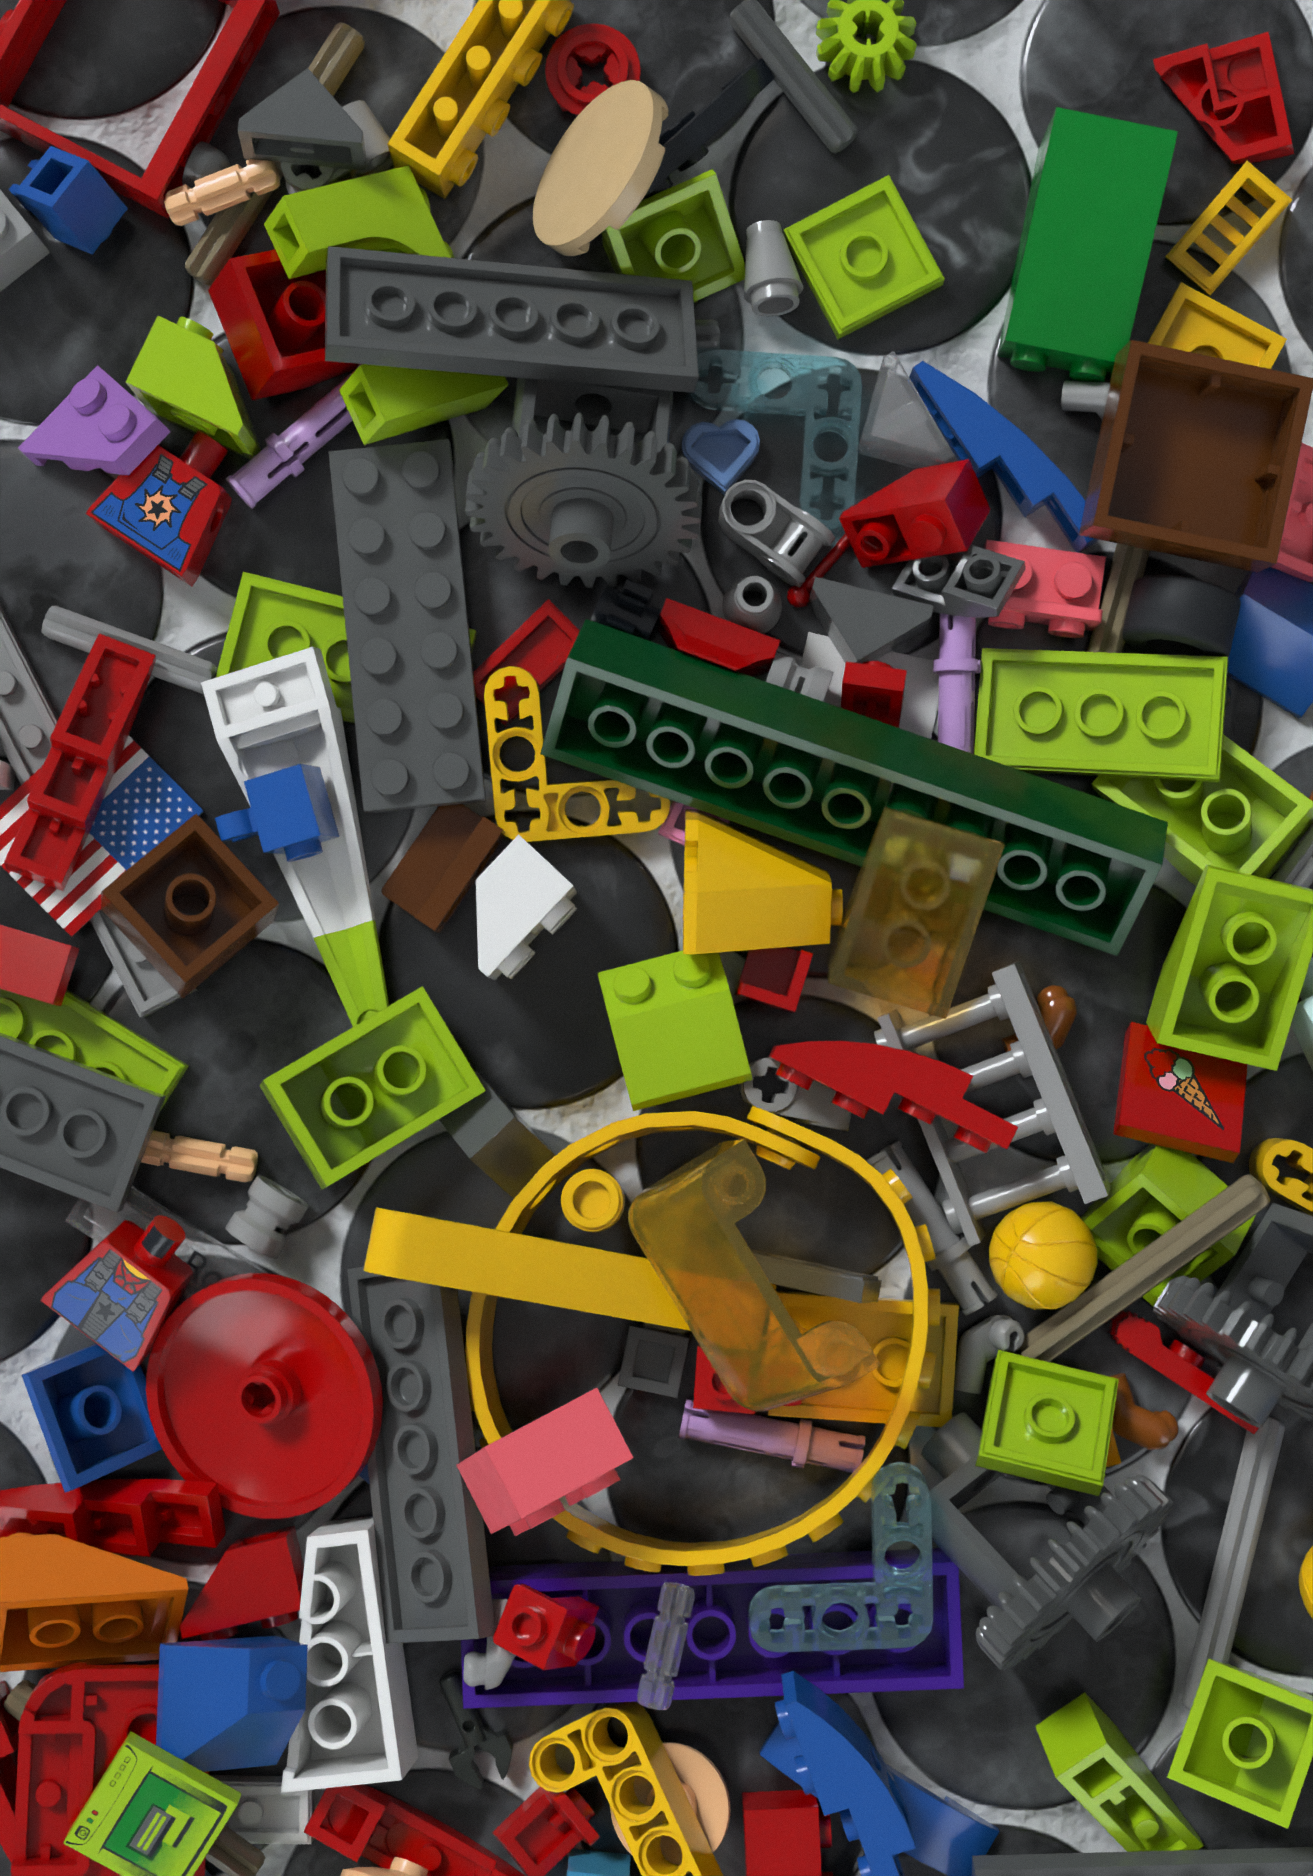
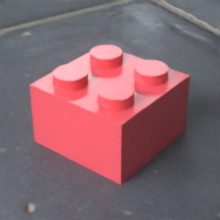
(553, 1457)

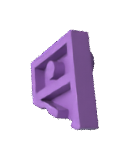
(96, 429)

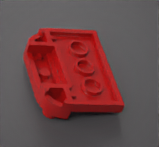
(64, 1748)

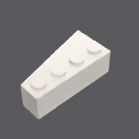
(356, 1684)

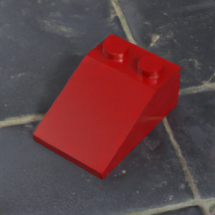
(274, 324)

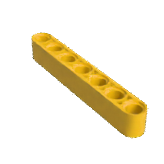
(518, 1267)

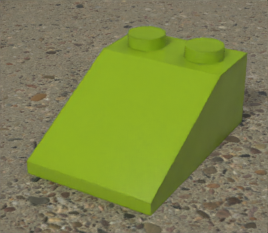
(1233, 824)
(1235, 969)
(371, 1087)

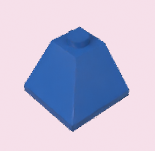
(230, 1700)

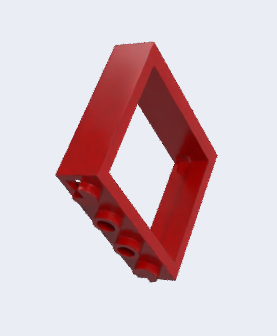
(195, 121)

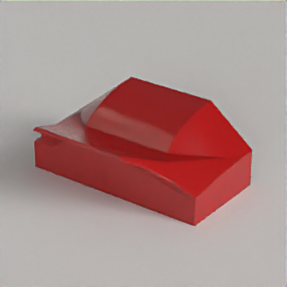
(716, 639)

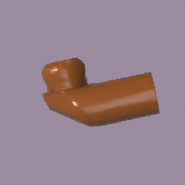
(1058, 1014)
(1138, 1424)

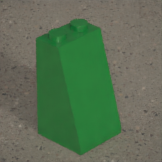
(1085, 243)

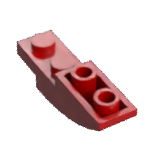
(870, 1075)

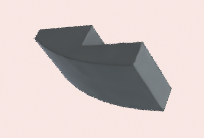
(961, 584)

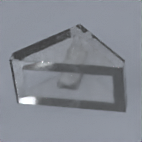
(899, 423)

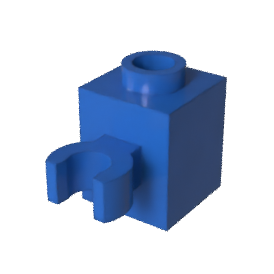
(70, 199)
(286, 811)

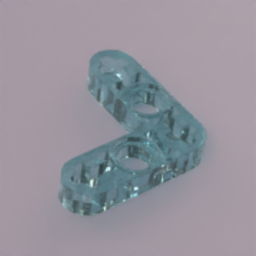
(801, 400)
(888, 1590)

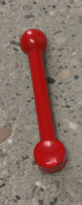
(800, 596)

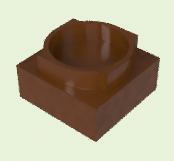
(1196, 456)

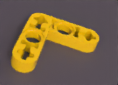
(549, 797)

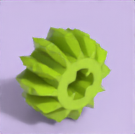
(867, 60)

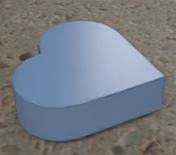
(721, 452)

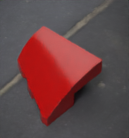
(1233, 96)

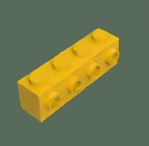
(472, 88)

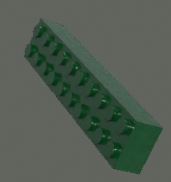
(829, 772)

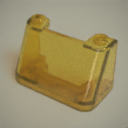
(723, 1293)

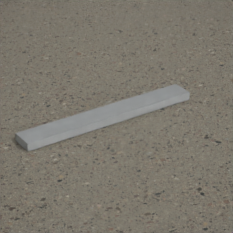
(25, 737)

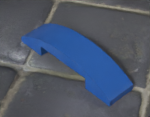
(942, 1828)

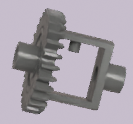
(585, 496)
(1237, 1322)
(1079, 1578)

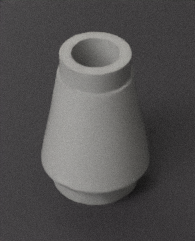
(770, 272)
(756, 618)

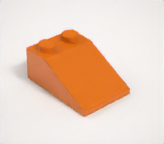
(81, 1605)

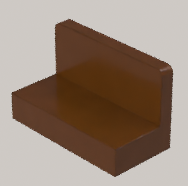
(443, 864)

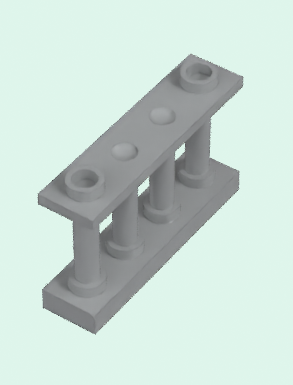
(1053, 1113)

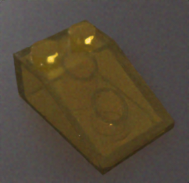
(913, 912)

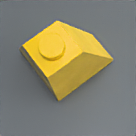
(750, 892)

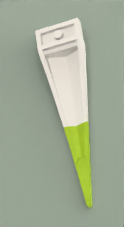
(284, 718)

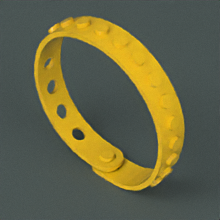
(782, 1147)

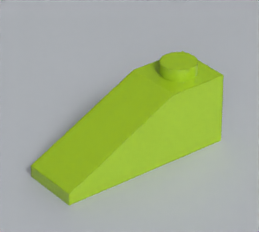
(1112, 1780)

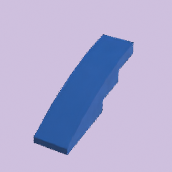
(993, 442)

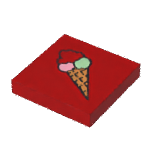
(1179, 1097)

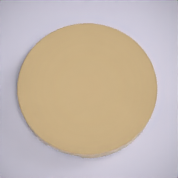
(600, 167)

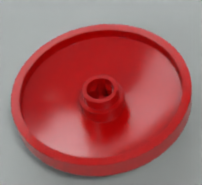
(264, 1394)

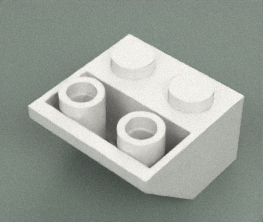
(514, 903)

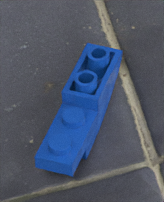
(846, 1775)

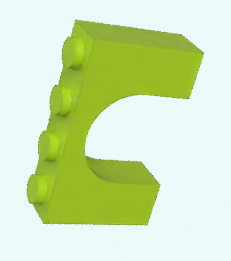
(385, 215)

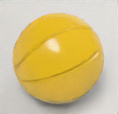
(1043, 1255)

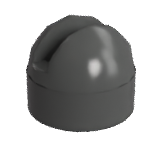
(203, 162)

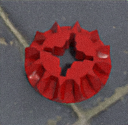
(590, 46)

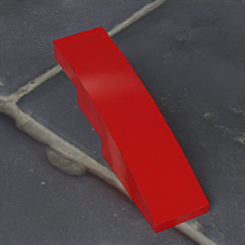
(80, 762)
(118, 1513)

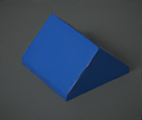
(1275, 639)
(91, 1414)

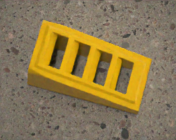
(1261, 190)

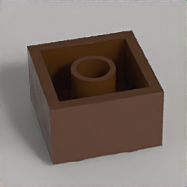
(189, 905)

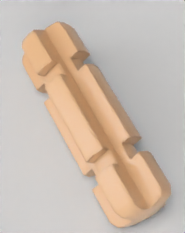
(221, 190)
(201, 1157)

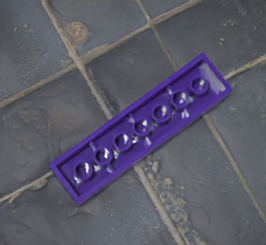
(718, 1648)

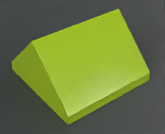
(680, 237)

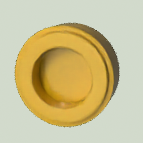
(592, 1200)

